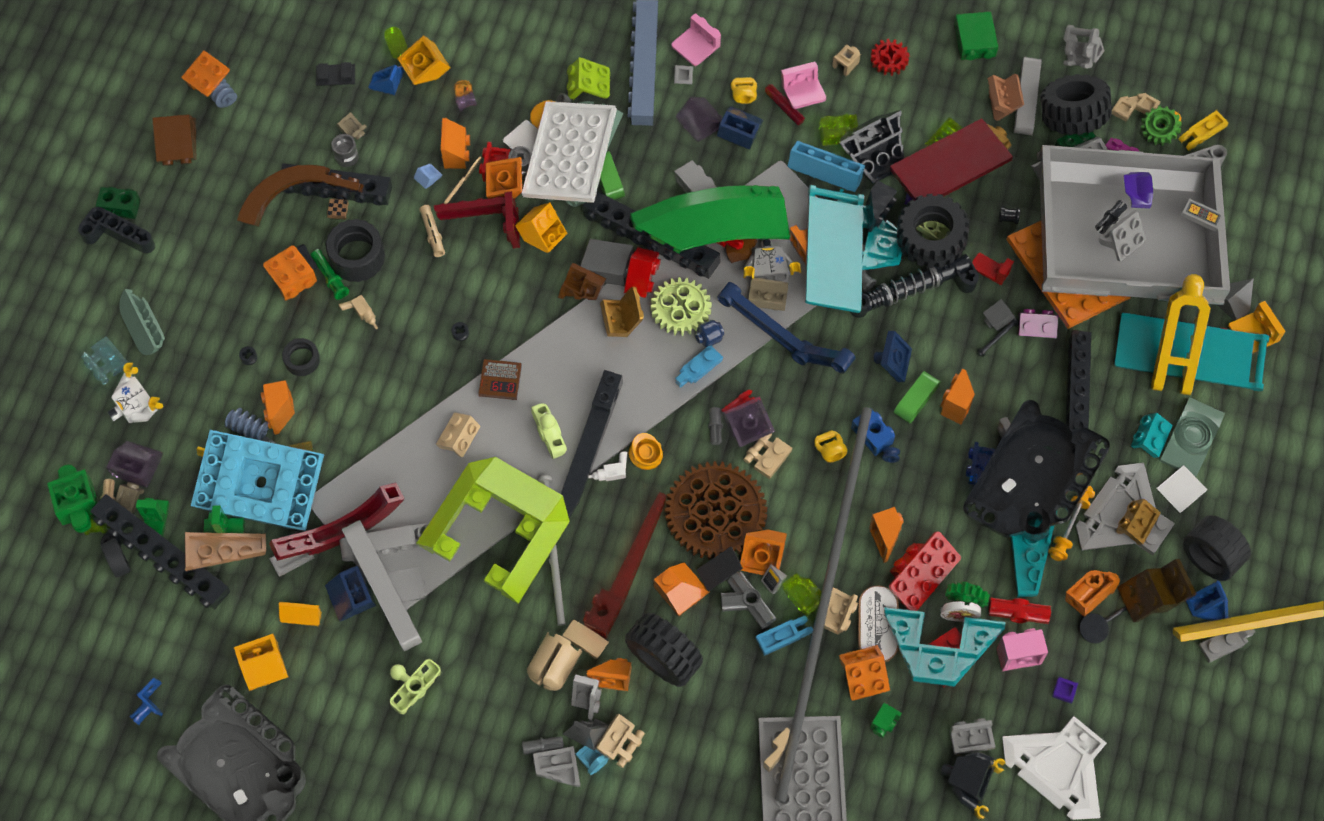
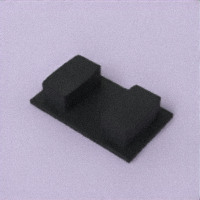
(335, 74)
(719, 569)

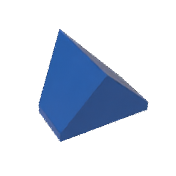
(387, 79)
(1209, 603)

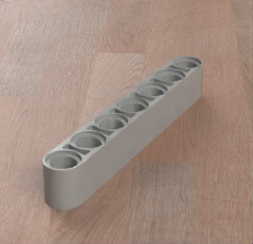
(382, 585)

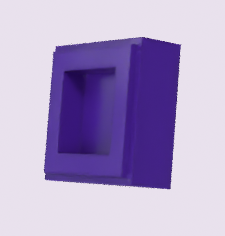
(1065, 690)

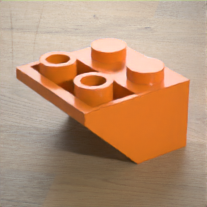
(958, 398)
(278, 405)

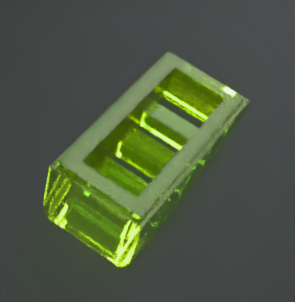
(948, 123)

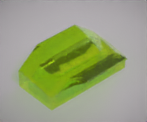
(802, 593)

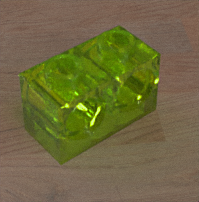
(839, 125)

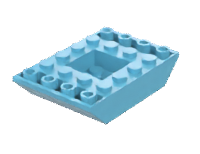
(231, 475)

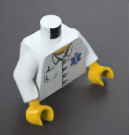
(132, 399)

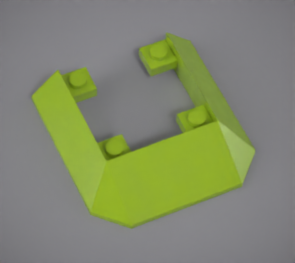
(542, 522)

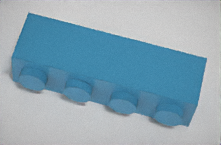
(826, 166)

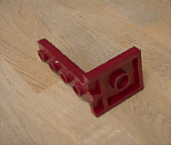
(480, 207)

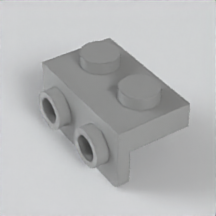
(586, 694)
(972, 736)

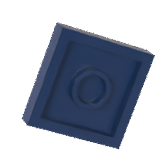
(895, 356)

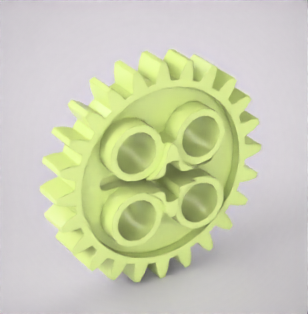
(695, 298)

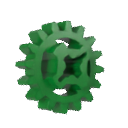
(967, 593)

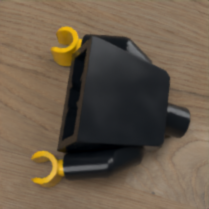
(971, 778)

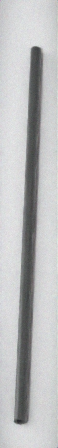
(823, 607)

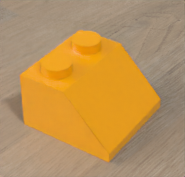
(423, 61)

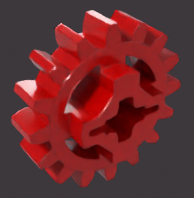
(889, 57)

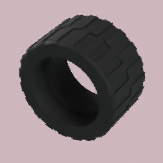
(355, 231)
(1217, 548)

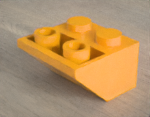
(542, 228)
(261, 662)

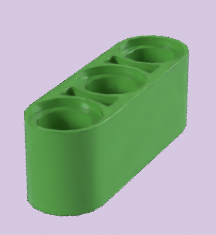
(610, 180)
(917, 397)

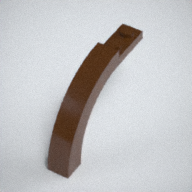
(269, 188)

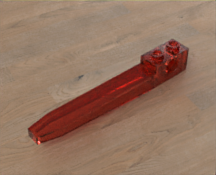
(613, 600)

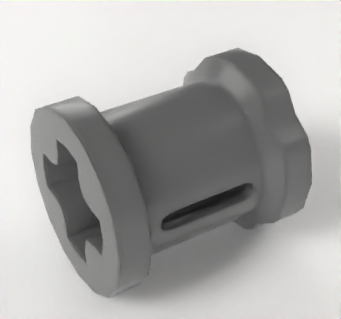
(867, 282)

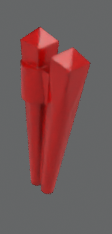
(743, 397)

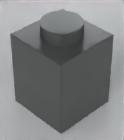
(998, 315)

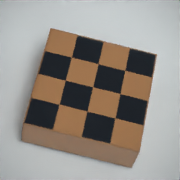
(338, 209)

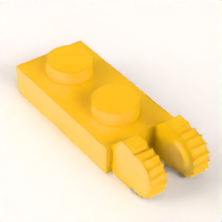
(1204, 129)

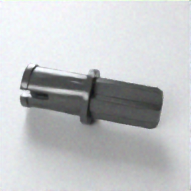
(715, 425)
(542, 745)

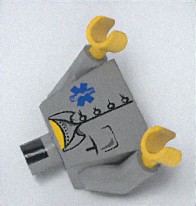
(770, 263)

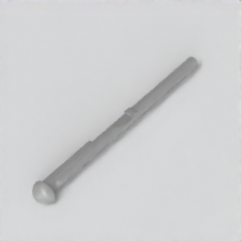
(546, 479)

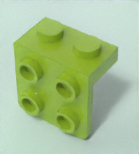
(588, 78)

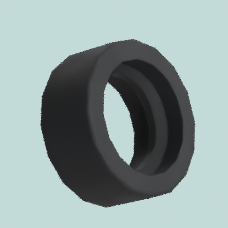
(301, 343)
(115, 558)

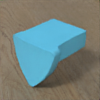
(591, 759)

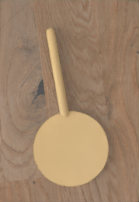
(462, 180)

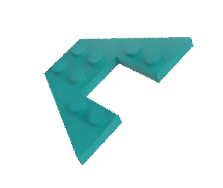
(881, 244)
(939, 663)

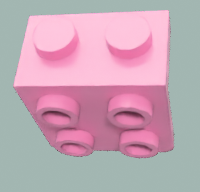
(697, 41)
(802, 85)

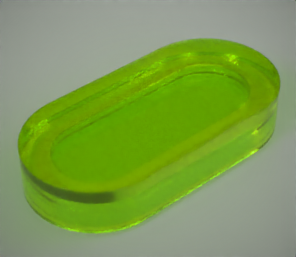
(395, 41)

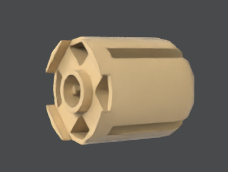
(553, 662)

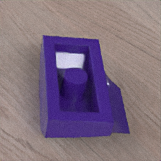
(1139, 189)

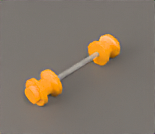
(1062, 543)

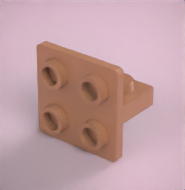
(1005, 95)

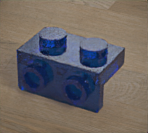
(979, 458)

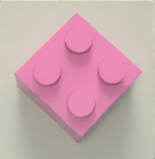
(1022, 649)

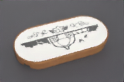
(872, 623)

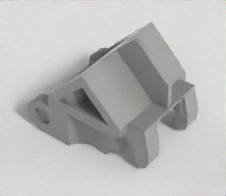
(1079, 52)

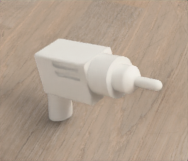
(612, 471)

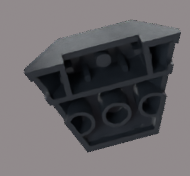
(876, 145)

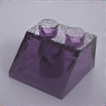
(748, 421)

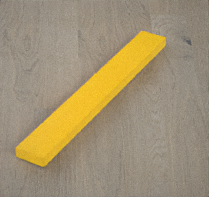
(1249, 621)

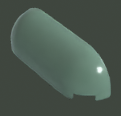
(141, 323)

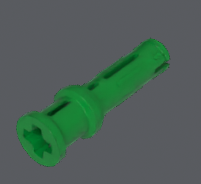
(333, 280)

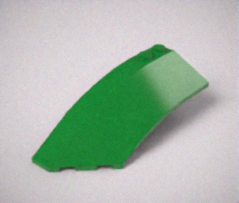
(715, 216)

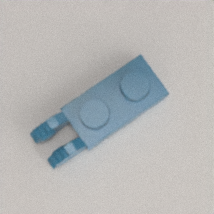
(782, 635)

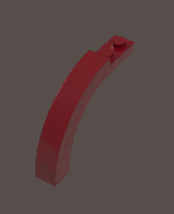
(323, 538)

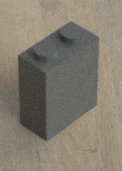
(608, 260)

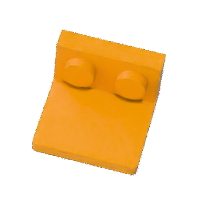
(1260, 322)

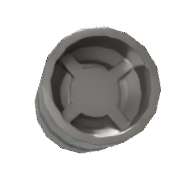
(345, 150)
(525, 155)

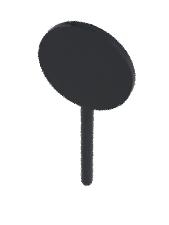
(1095, 627)

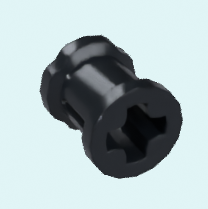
(1009, 215)

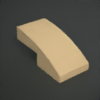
(585, 639)
(779, 746)

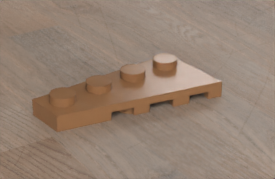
(220, 548)

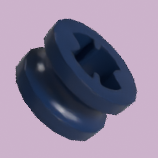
(891, 454)

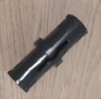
(1111, 217)

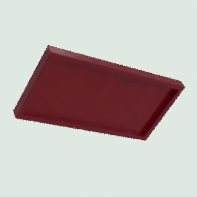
(952, 161)

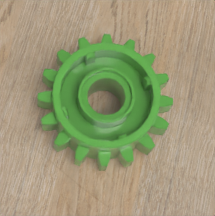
(1158, 116)

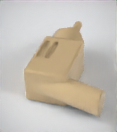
(361, 308)

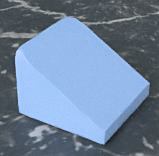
(427, 175)

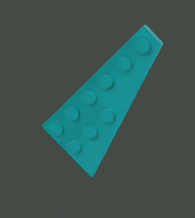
(1029, 561)

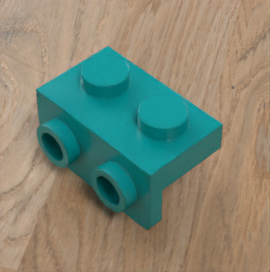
(1152, 434)

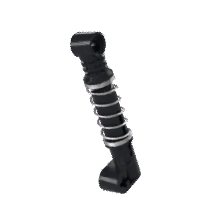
(920, 281)

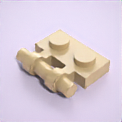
(771, 459)
(615, 737)

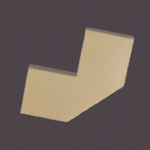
(1141, 102)

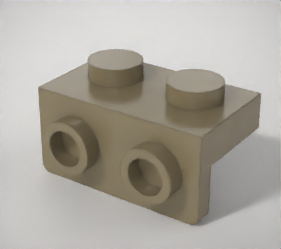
(768, 293)

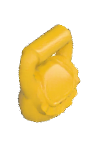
(744, 92)
(832, 450)

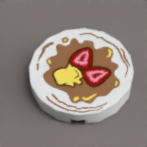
(958, 611)

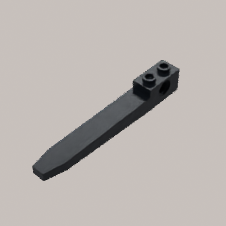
(591, 439)

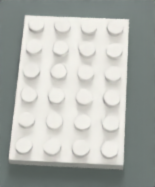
(569, 151)

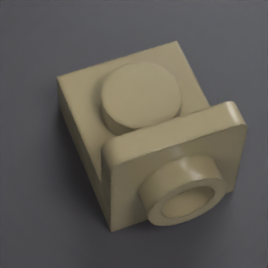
(128, 495)

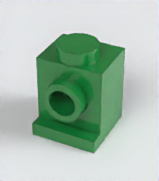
(885, 721)

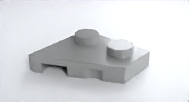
(558, 766)

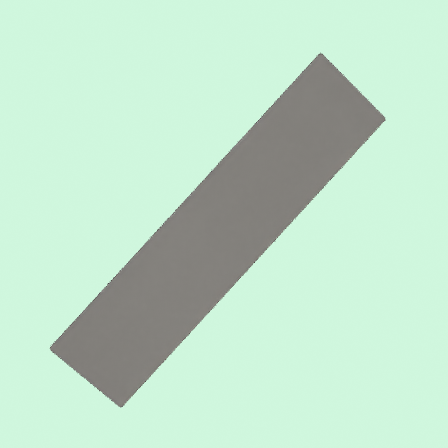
(562, 371)

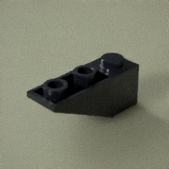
(878, 204)

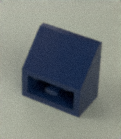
(739, 127)
(350, 593)

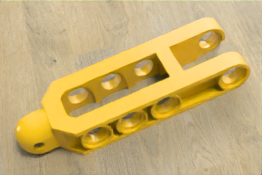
(1189, 295)

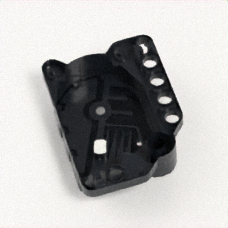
(1032, 481)

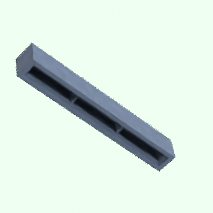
(644, 62)

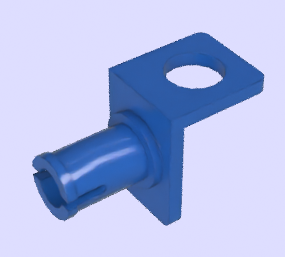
(147, 705)

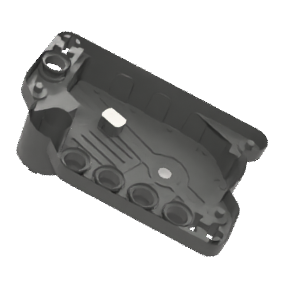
(233, 763)

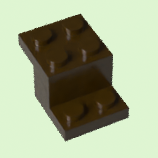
(1156, 590)

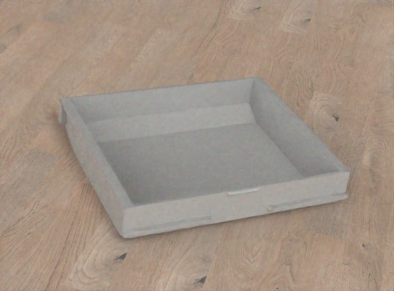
(1086, 182)

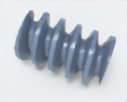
(223, 95)
(246, 426)

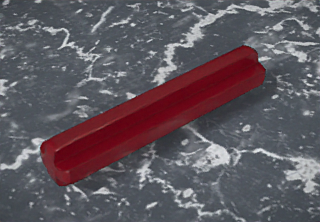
(784, 104)

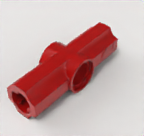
(1019, 610)

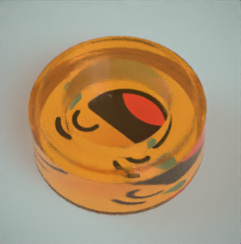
(462, 87)

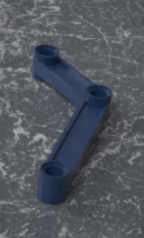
(801, 350)

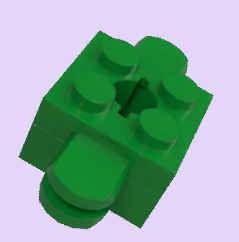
(73, 497)

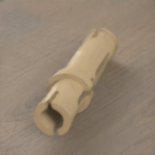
(437, 247)

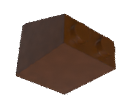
(175, 139)

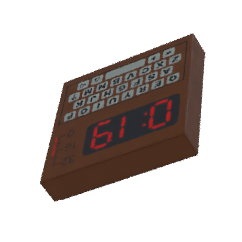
(500, 379)

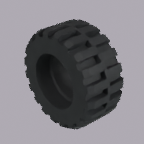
(1076, 104)
(928, 251)
(664, 649)

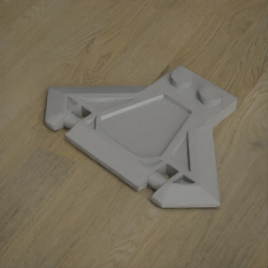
(1112, 505)

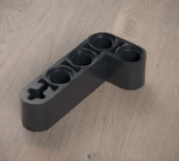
(120, 232)

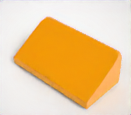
(299, 613)

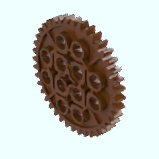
(709, 478)

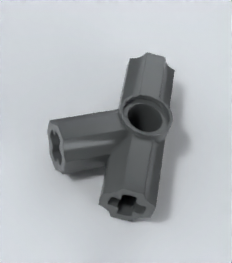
(737, 600)

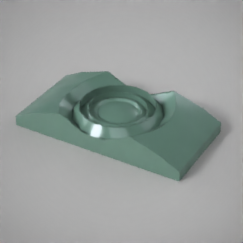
(1192, 436)

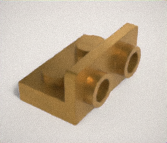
(1138, 520)

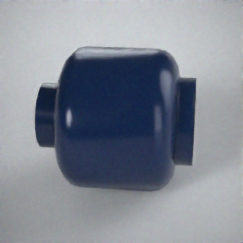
(709, 333)

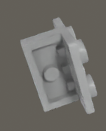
(1124, 236)

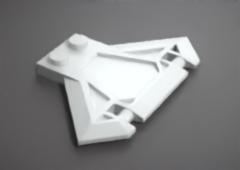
(1060, 766)

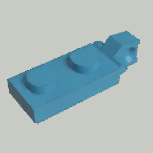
(699, 366)

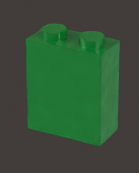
(976, 35)

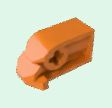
(1091, 590)

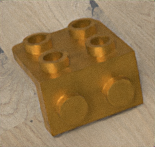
(622, 315)

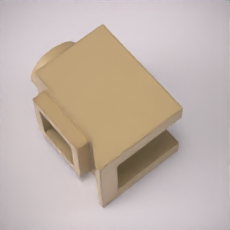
(848, 57)

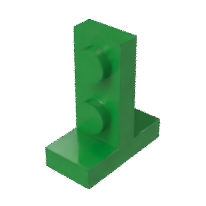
(154, 513)
(219, 523)

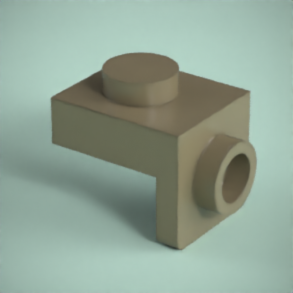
(351, 126)

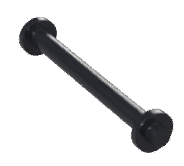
(981, 352)

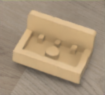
(458, 434)
(839, 611)

